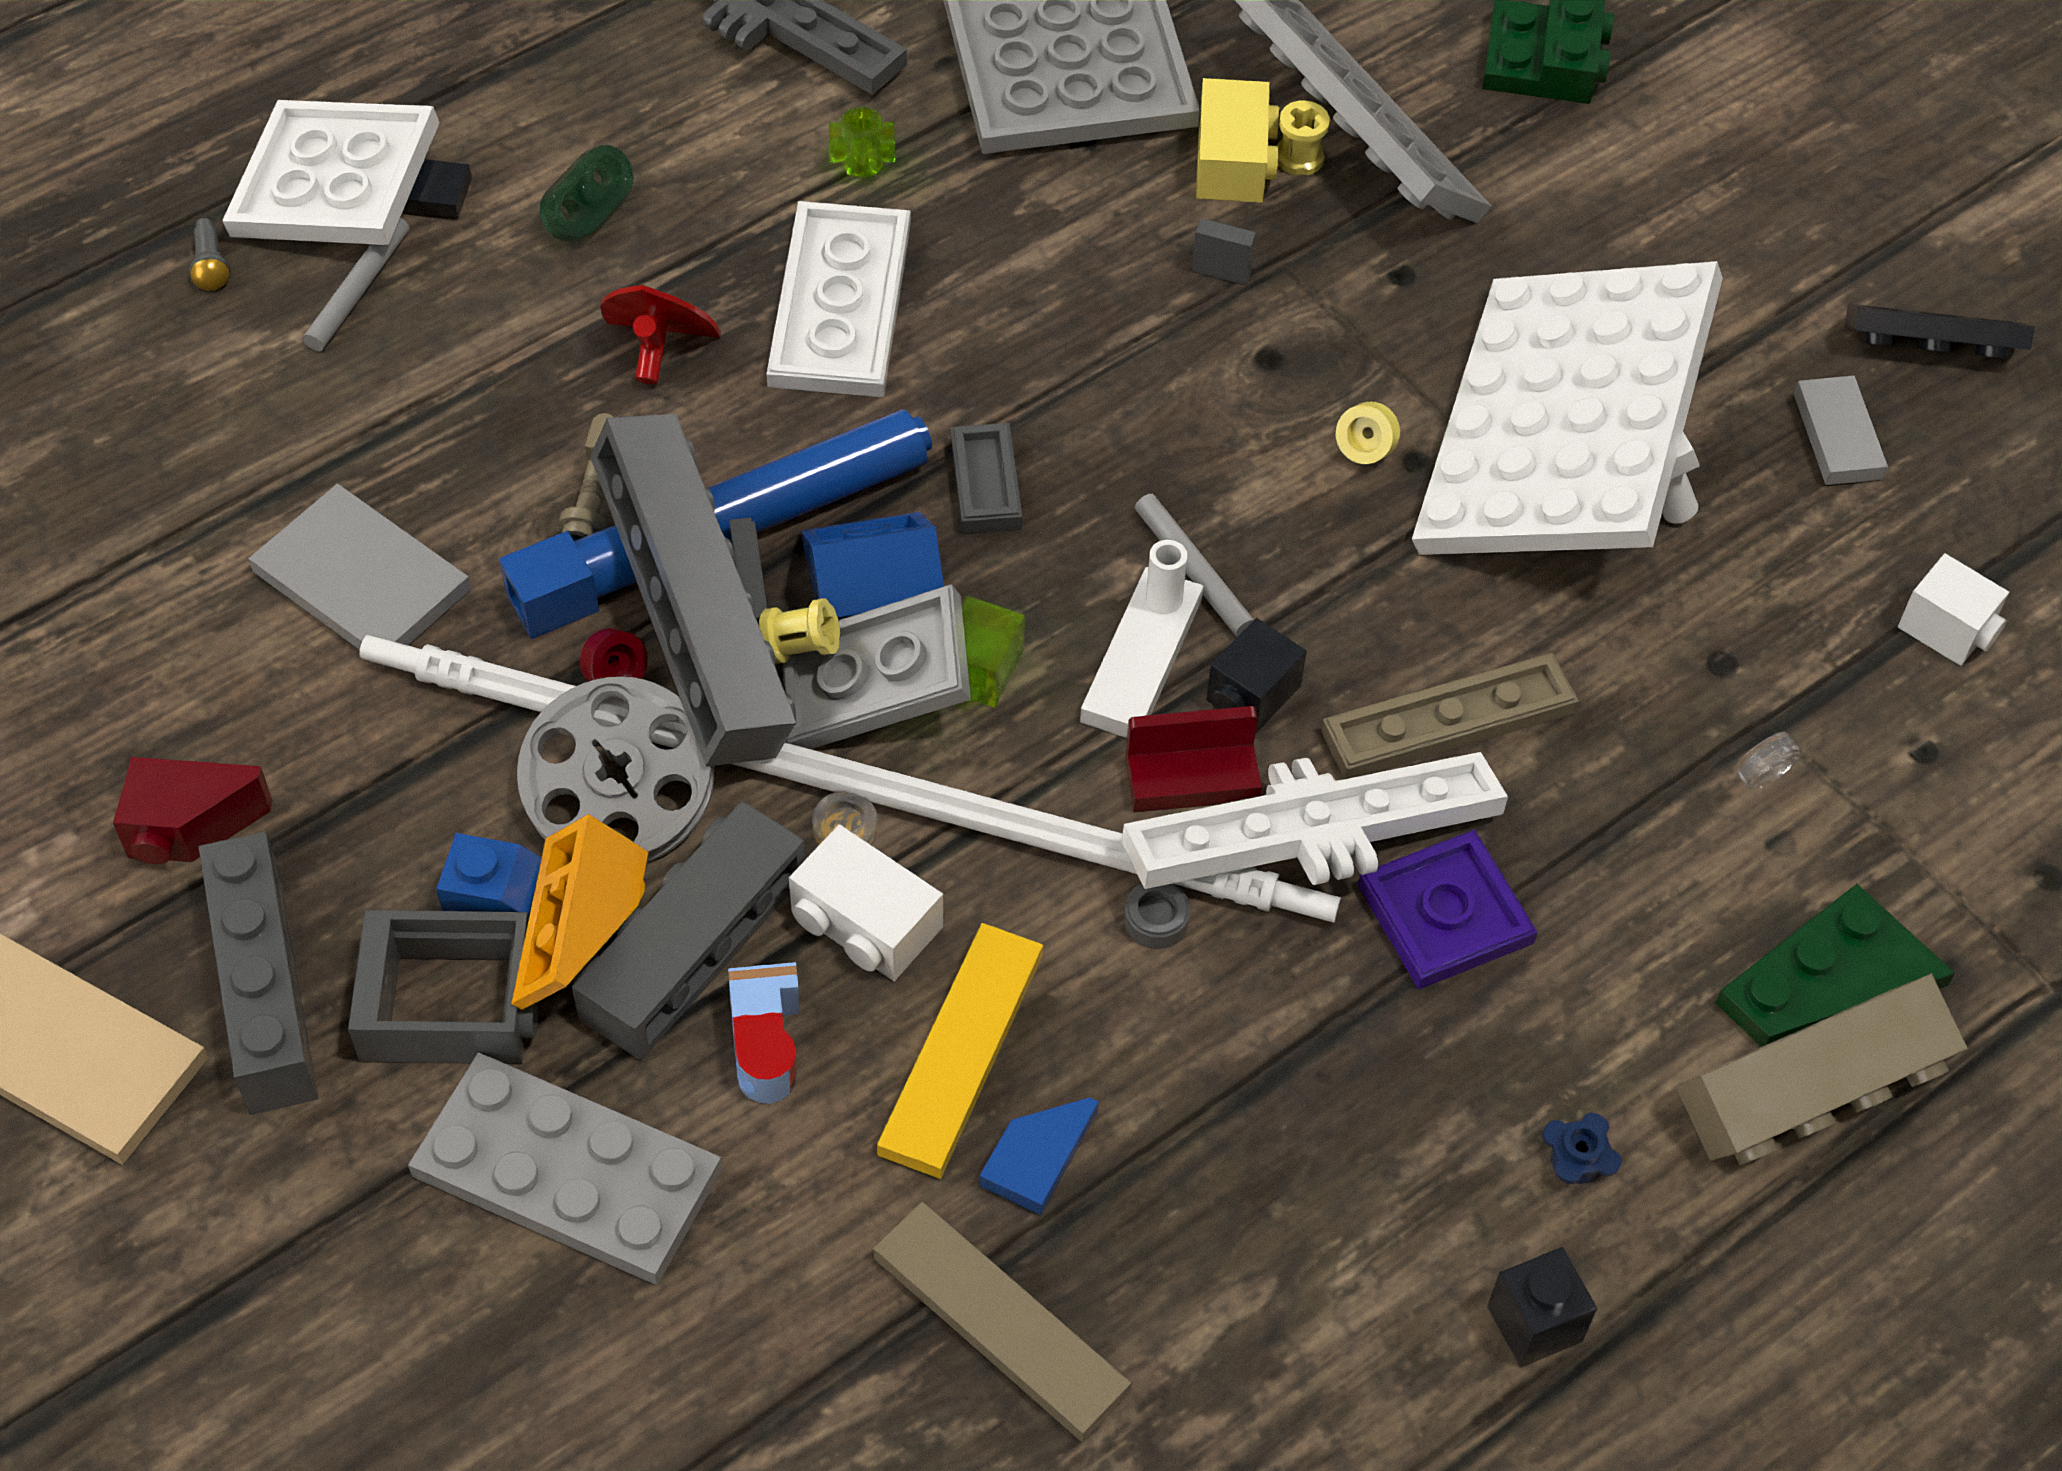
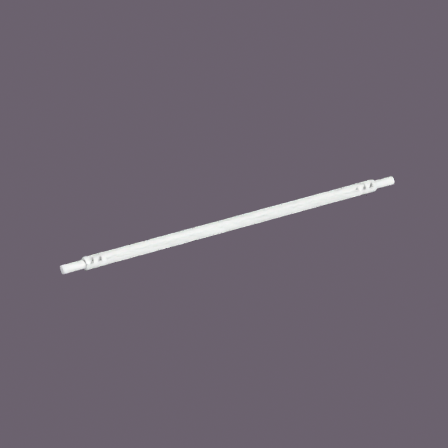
(837, 774)

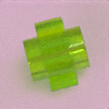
(861, 142)

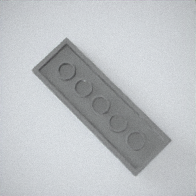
(1364, 108)

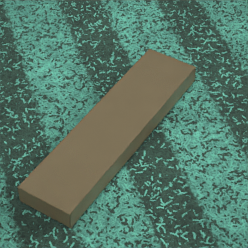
(1449, 716)
(1002, 1321)

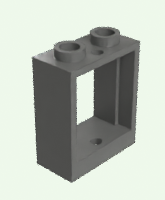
(436, 935)

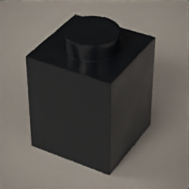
(1257, 671)
(1541, 1307)

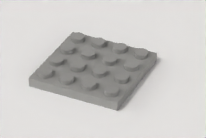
(1070, 70)

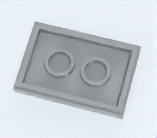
(359, 571)
(886, 670)

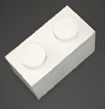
(865, 903)

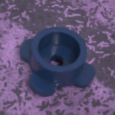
(1576, 1166)

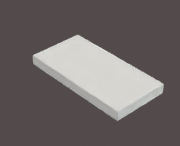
(839, 299)

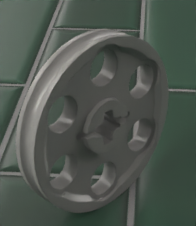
(624, 743)

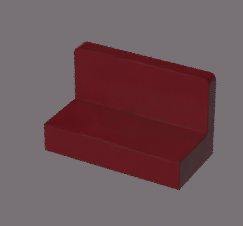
(1192, 758)

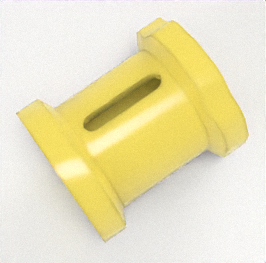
(1306, 145)
(801, 630)

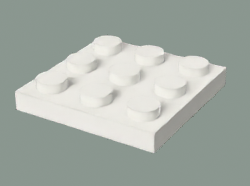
(332, 172)

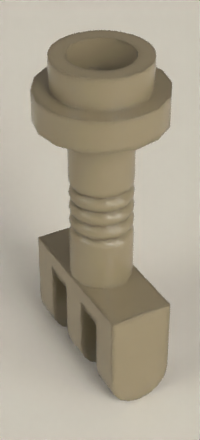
(585, 517)

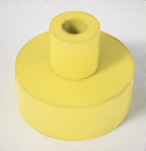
(1367, 432)

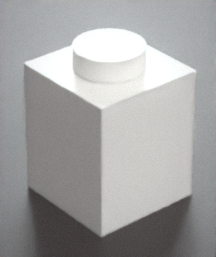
(1955, 610)

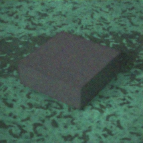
(1223, 251)

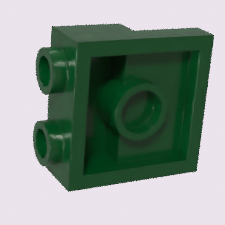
(1548, 48)

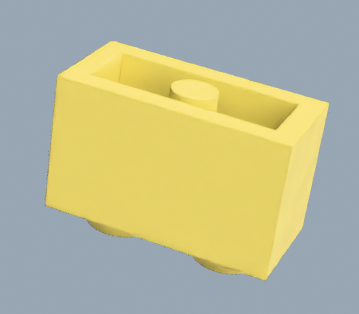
(1234, 140)

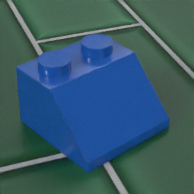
(872, 562)

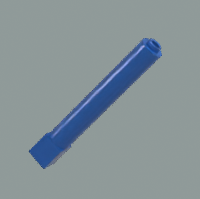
(564, 578)

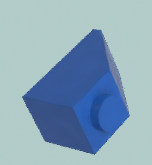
(488, 876)

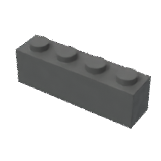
(688, 930)
(257, 974)

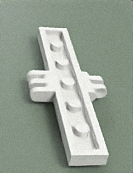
(1313, 820)

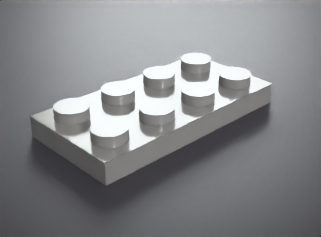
(567, 1168)

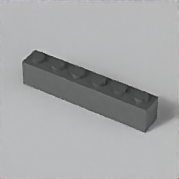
(693, 590)

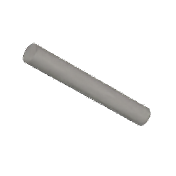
(352, 290)
(1197, 566)

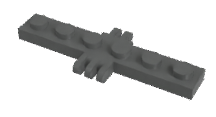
(816, 32)

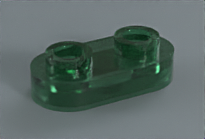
(583, 196)

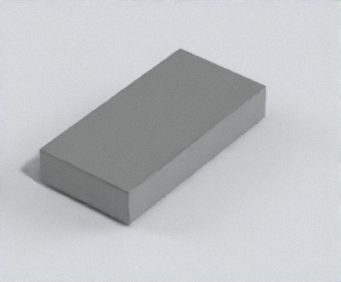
(1840, 430)

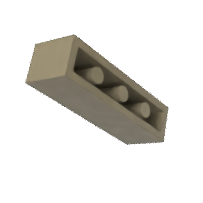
(1820, 1069)

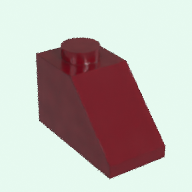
(182, 804)

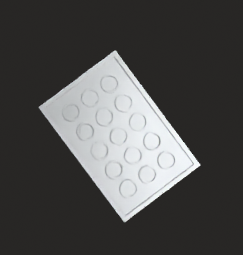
(1570, 411)

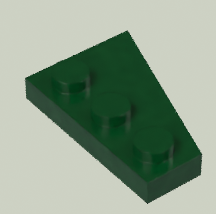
(1827, 967)

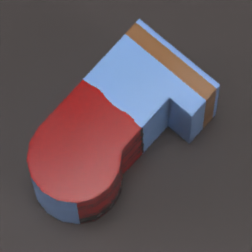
(762, 1046)

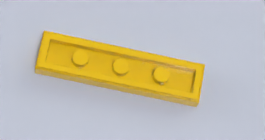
(960, 1051)

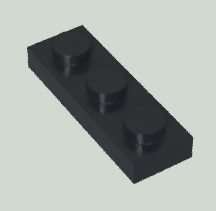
(1938, 330)

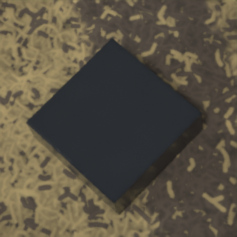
(439, 189)

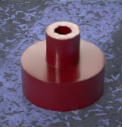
(613, 654)

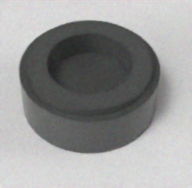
(1157, 915)

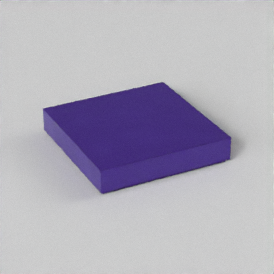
(1447, 909)

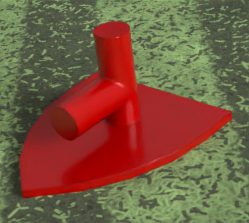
(651, 316)

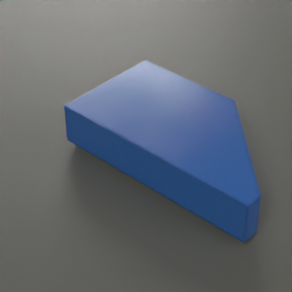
(1037, 1153)

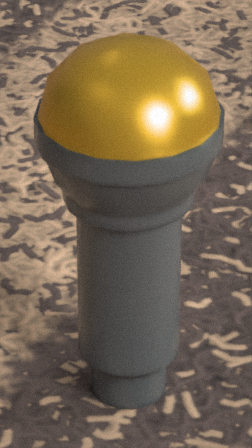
(208, 268)

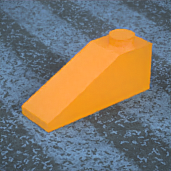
(582, 895)

